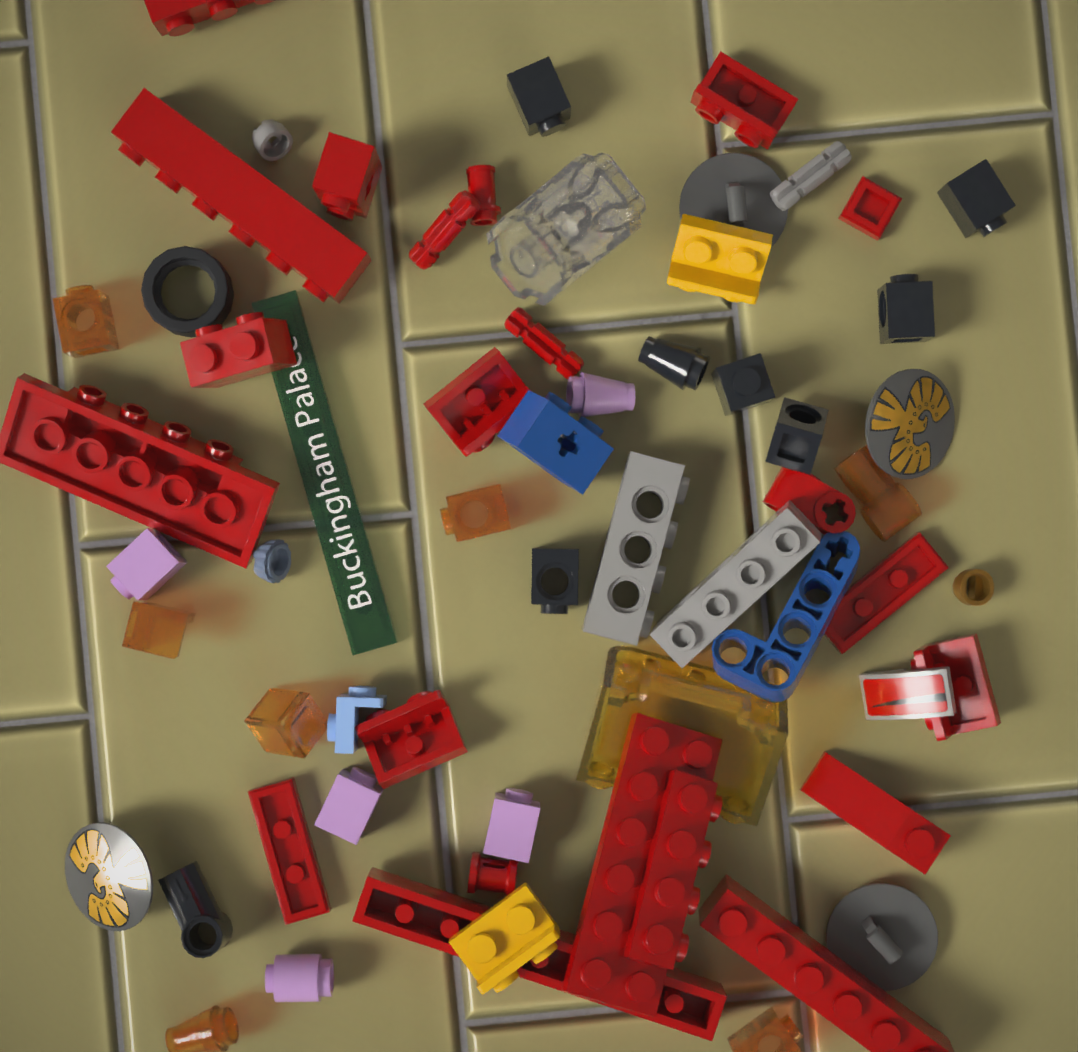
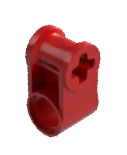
(809, 496)

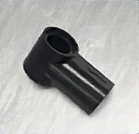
(192, 904)

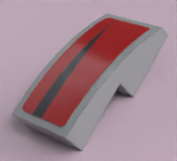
(908, 694)

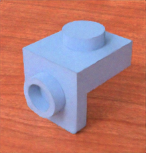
(342, 724)

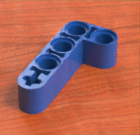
(797, 614)

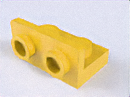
(719, 259)
(506, 939)

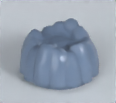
(272, 561)

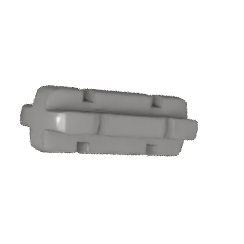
(810, 175)

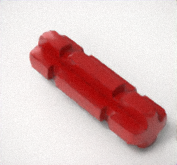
(444, 229)
(543, 343)

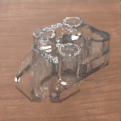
(565, 228)

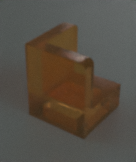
(156, 628)
(287, 722)

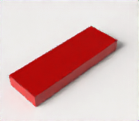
(884, 591)
(289, 850)

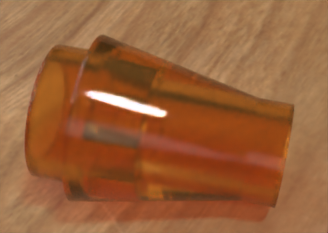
(206, 1032)

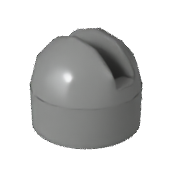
(276, 149)

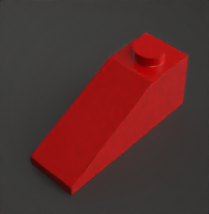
(875, 813)

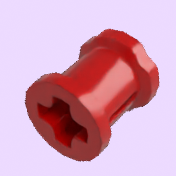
(492, 874)

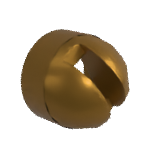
(979, 587)

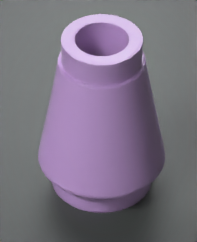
(598, 395)

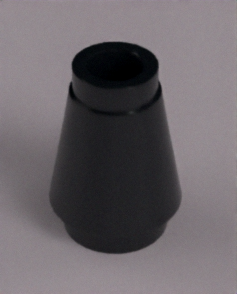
(675, 361)

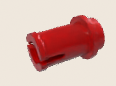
(482, 186)

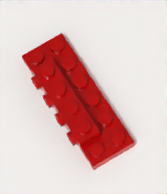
(137, 467)
(646, 866)

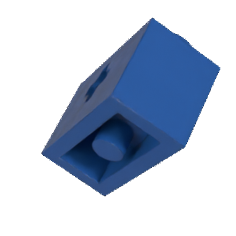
(557, 441)

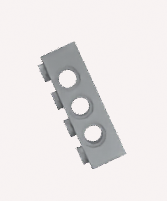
(640, 475)
(736, 584)

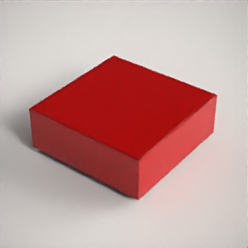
(870, 208)

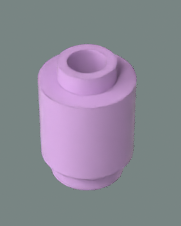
(300, 978)

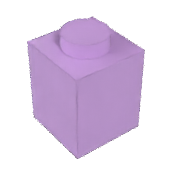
(145, 565)
(350, 804)
(512, 825)

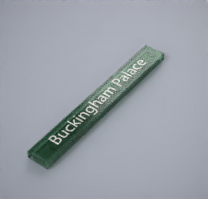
(329, 485)

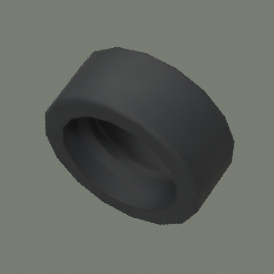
(169, 261)

